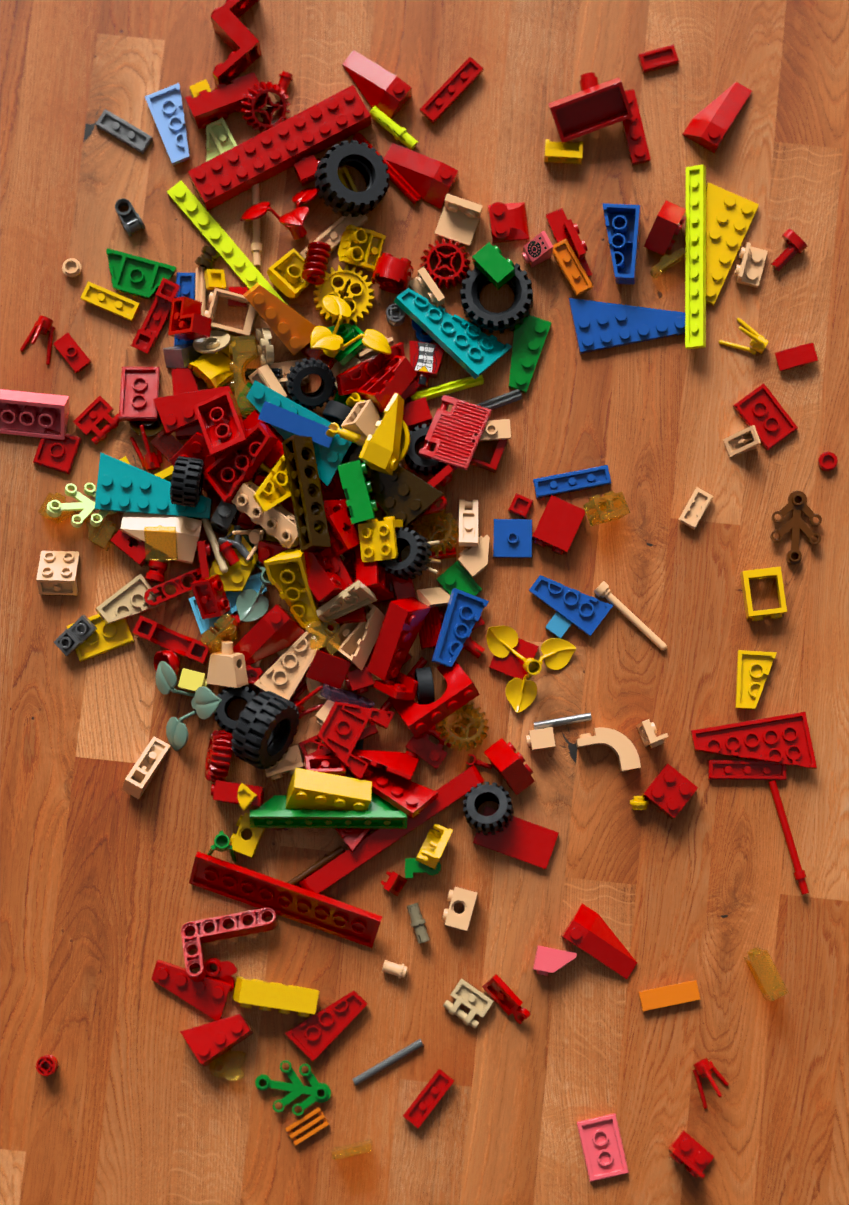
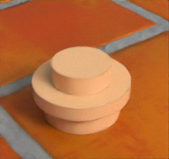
(71, 267)

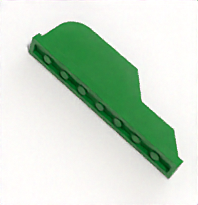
(378, 815)

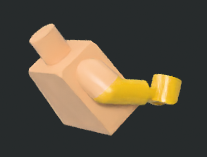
(359, 421)

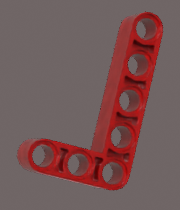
(220, 933)

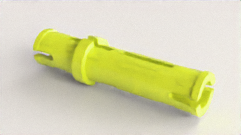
(399, 133)

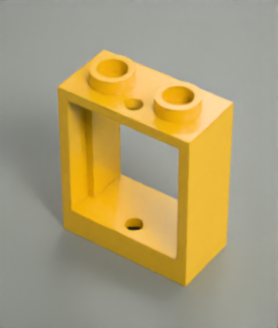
(761, 574)

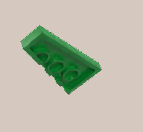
(526, 350)

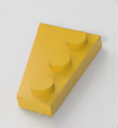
(751, 676)

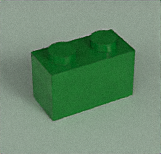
(494, 265)

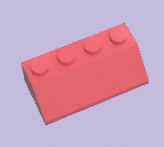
(32, 412)

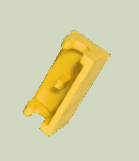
(563, 152)
(434, 846)

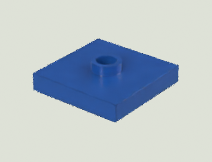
(512, 538)

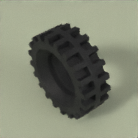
(503, 320)

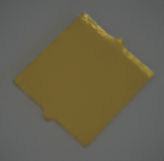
(160, 543)

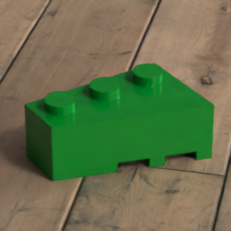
(357, 490)

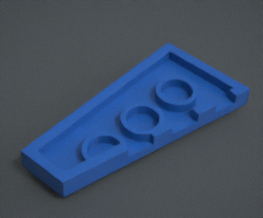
(459, 619)

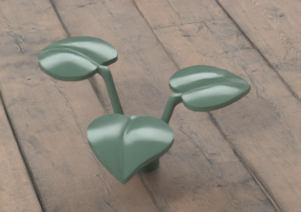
(249, 602)
(204, 703)

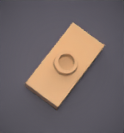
(496, 430)
(695, 508)

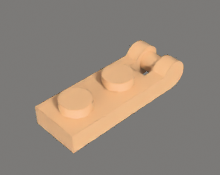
(468, 523)

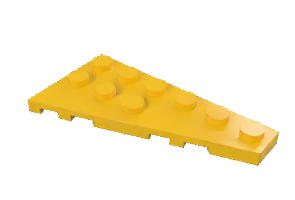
(726, 226)

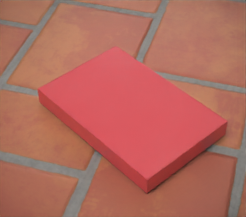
(602, 1147)

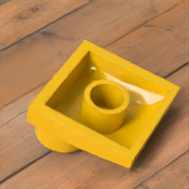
(287, 274)

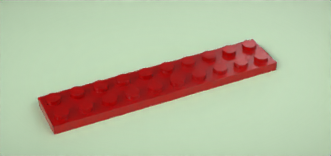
(285, 899)

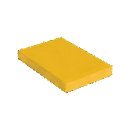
(105, 638)

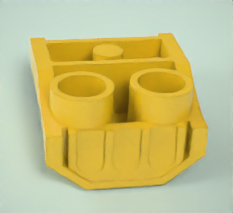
(360, 247)
(213, 369)

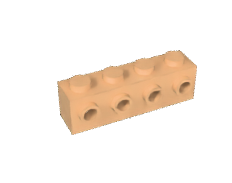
(275, 521)

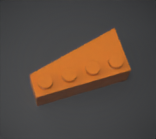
(283, 320)

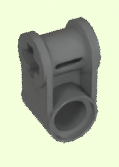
(130, 220)

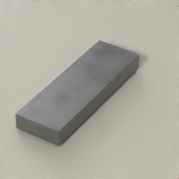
(124, 131)

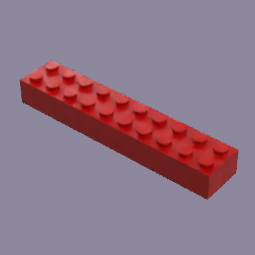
(280, 147)

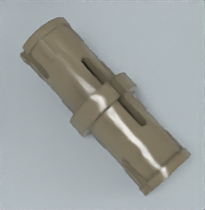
(418, 923)

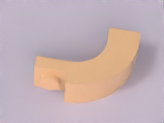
(619, 743)

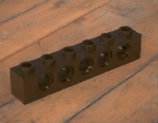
(306, 494)

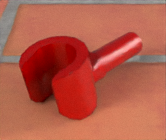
(478, 762)

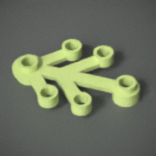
(84, 504)

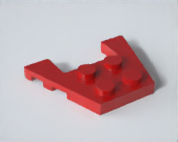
(344, 728)

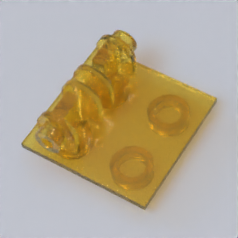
(227, 632)

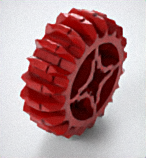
(268, 119)
(440, 257)
(218, 756)

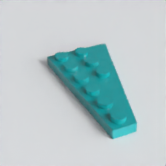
(455, 335)
(326, 458)
(137, 491)

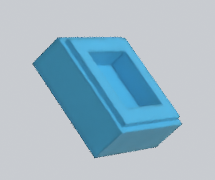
(558, 625)

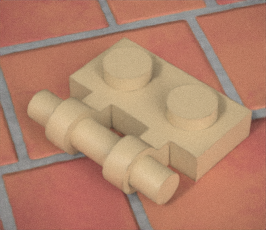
(470, 997)

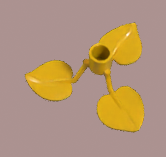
(331, 343)
(555, 653)

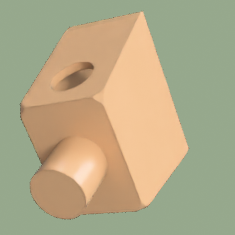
(227, 667)

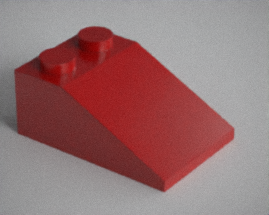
(221, 422)

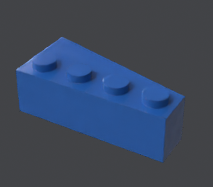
(623, 237)

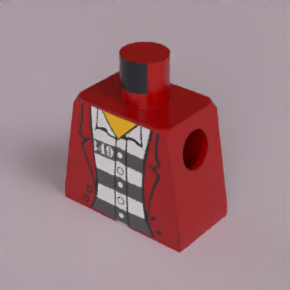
(426, 360)

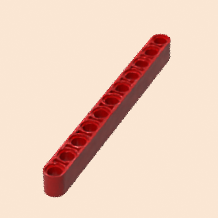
(384, 838)

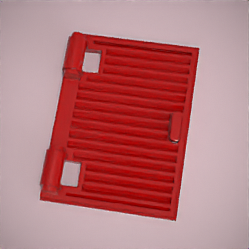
(455, 432)

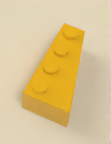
(327, 792)
(275, 996)

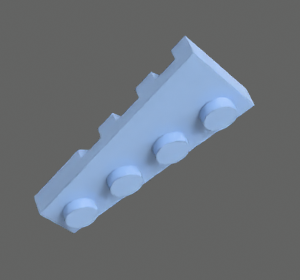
(168, 115)

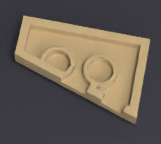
(127, 601)

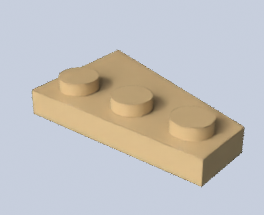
(347, 601)

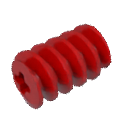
(316, 262)

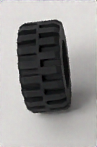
(363, 160)
(265, 730)

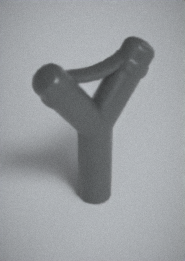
(237, 543)

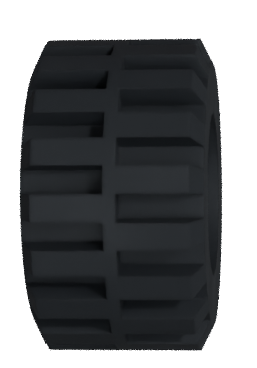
(315, 398)
(414, 461)
(187, 481)
(415, 561)
(227, 696)
(483, 794)

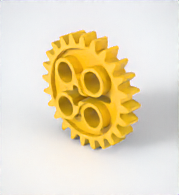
(360, 301)

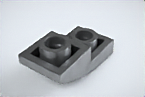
(75, 635)

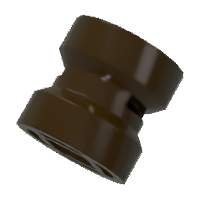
(208, 257)

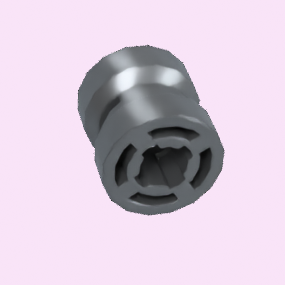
(395, 318)

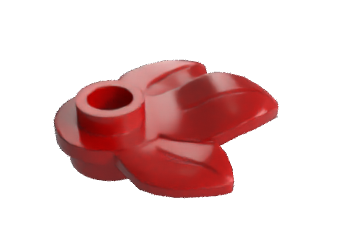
(224, 970)

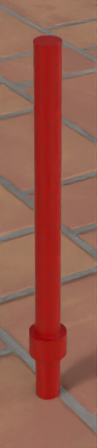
(799, 874)

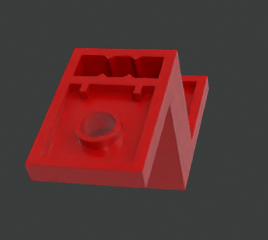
(233, 32)

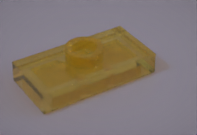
(667, 262)

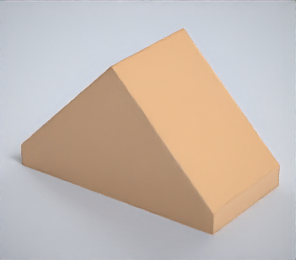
(742, 441)

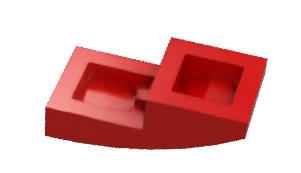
(796, 356)

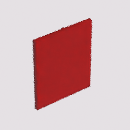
(328, 669)

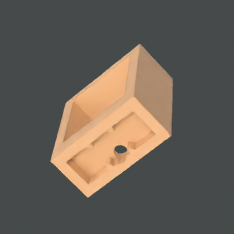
(250, 319)

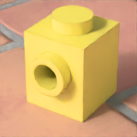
(192, 680)

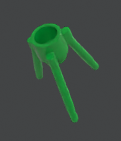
(221, 844)

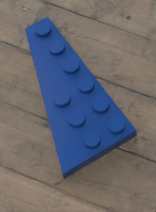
(614, 325)

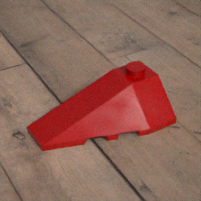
(377, 84)
(715, 120)
(426, 175)
(270, 635)
(392, 762)
(595, 938)

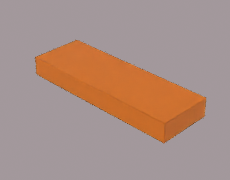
(571, 268)
(669, 995)

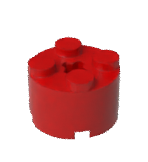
(392, 273)

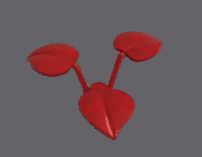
(293, 220)

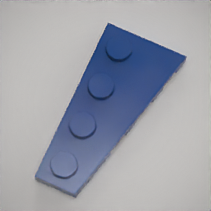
(575, 606)

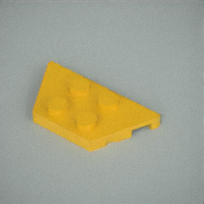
(238, 573)

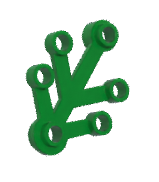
(296, 1088)

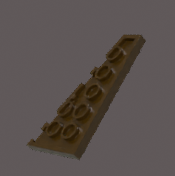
(400, 494)

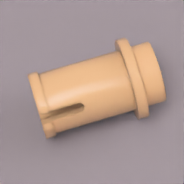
(395, 969)

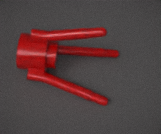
(41, 326)
(151, 461)
(299, 704)
(705, 1069)

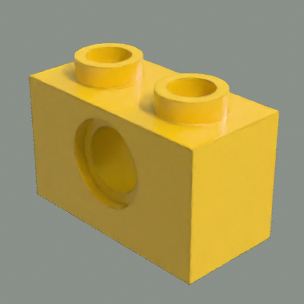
(239, 844)

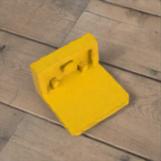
(379, 539)

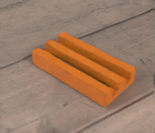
(321, 1117)

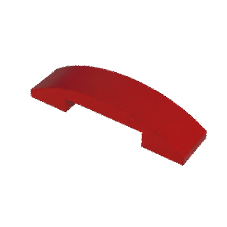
(156, 317)

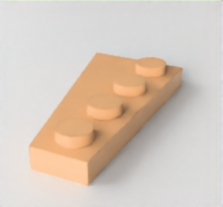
(289, 669)

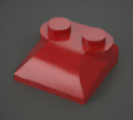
(508, 222)

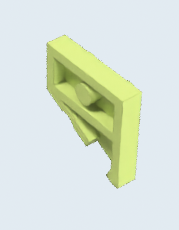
(218, 139)

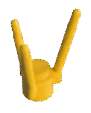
(757, 342)

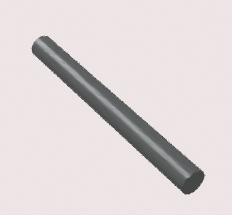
(388, 1062)

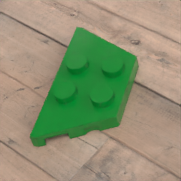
(137, 274)

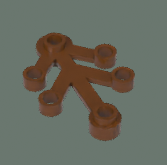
(796, 524)

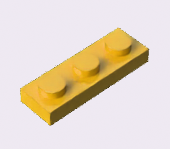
(110, 301)

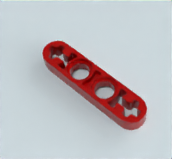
(177, 583)

